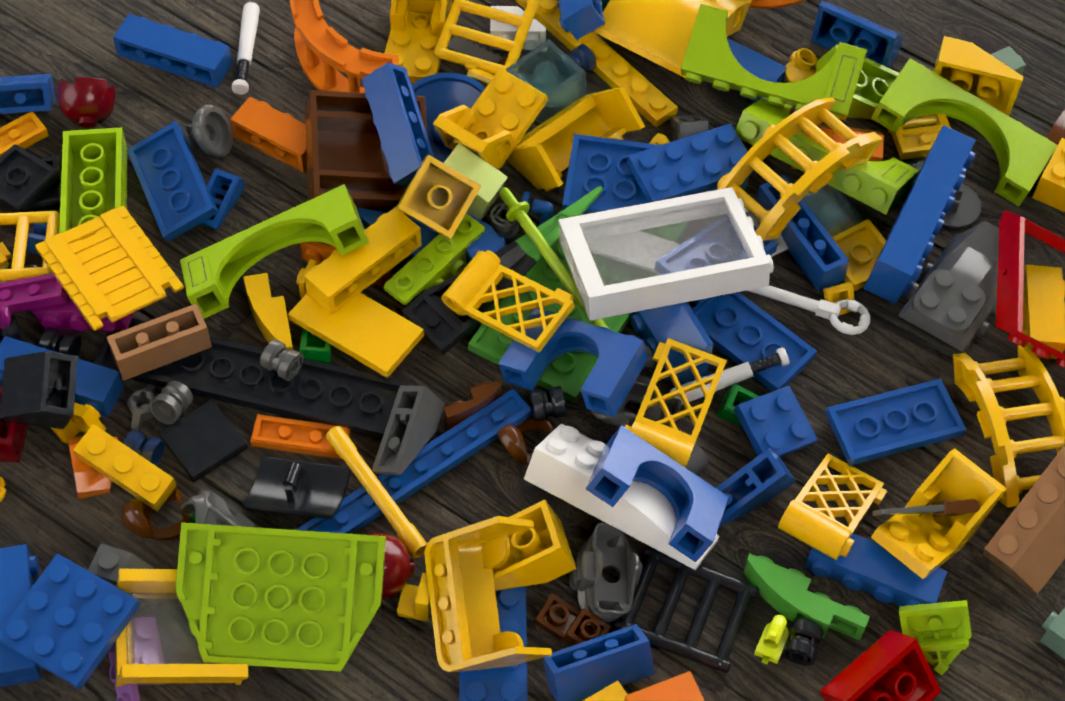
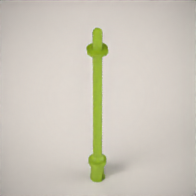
(518, 212)

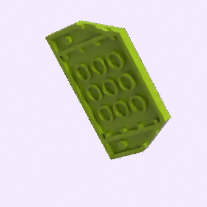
(278, 594)

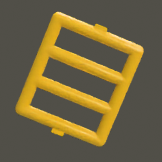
(514, 47)
(22, 220)

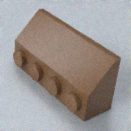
(1033, 536)

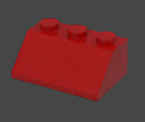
(886, 672)

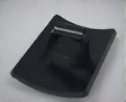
(298, 487)

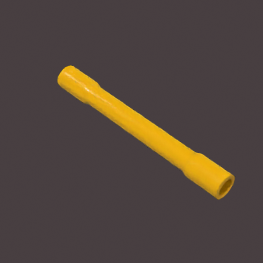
(405, 530)

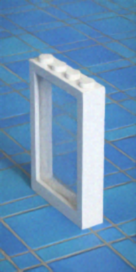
(663, 253)

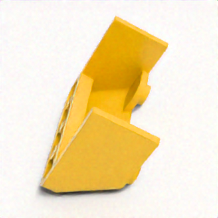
(548, 147)
(465, 597)

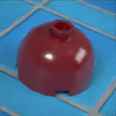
(86, 100)
(397, 565)

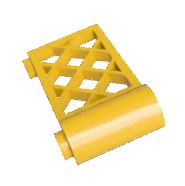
(478, 285)
(668, 439)
(817, 525)

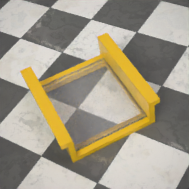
(158, 639)

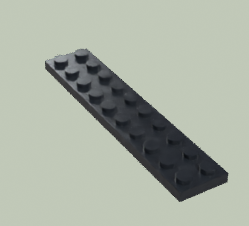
(316, 393)

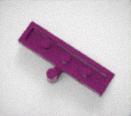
(29, 294)

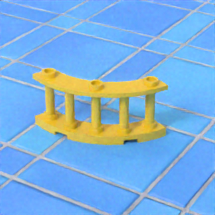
(817, 174)
(971, 379)

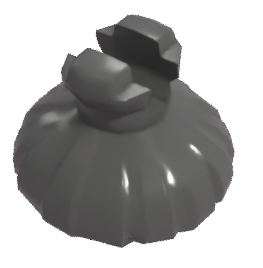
(210, 132)

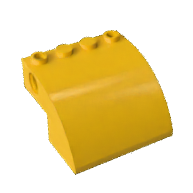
(662, 27)

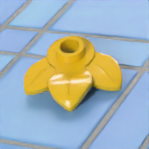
(801, 65)

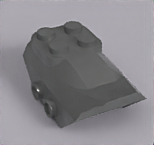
(958, 289)

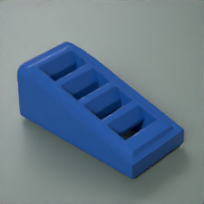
(236, 187)

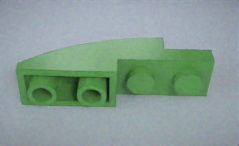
(789, 595)

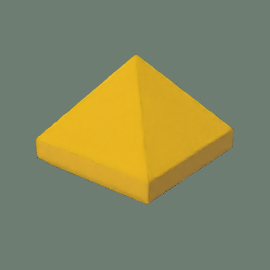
(839, 292)

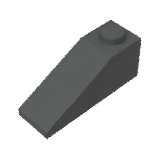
(408, 428)

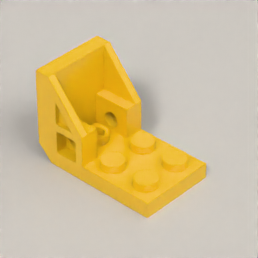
(415, 34)
(495, 120)
(930, 541)

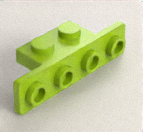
(435, 262)

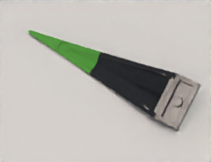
(447, 328)

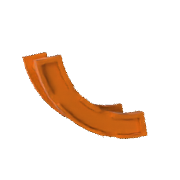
(324, 51)

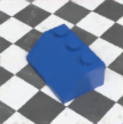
(839, 25)
(678, 324)

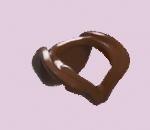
(514, 441)
(137, 519)

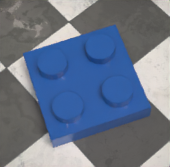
(776, 423)

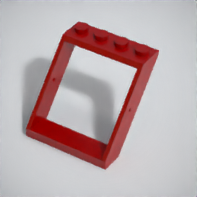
(1011, 279)

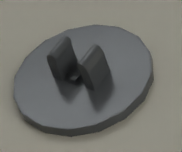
(964, 209)

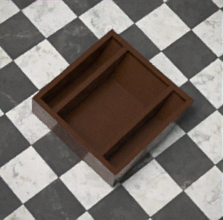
(348, 151)

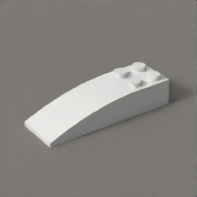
(564, 467)

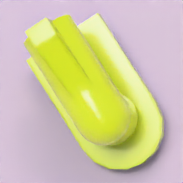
(772, 640)

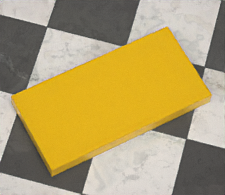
(361, 330)

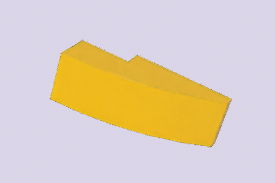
(268, 311)

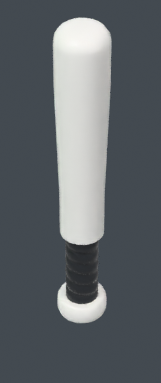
(246, 44)
(739, 373)

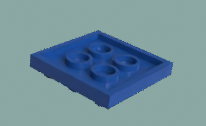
(603, 163)
(68, 621)

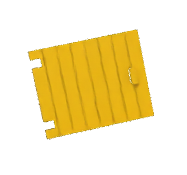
(108, 267)

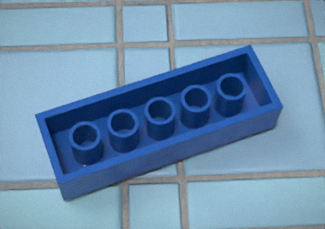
(921, 216)

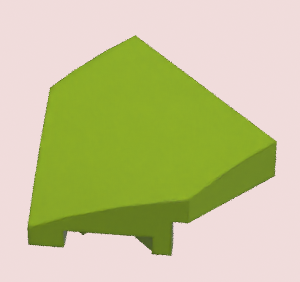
(940, 630)

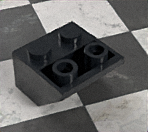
(39, 389)

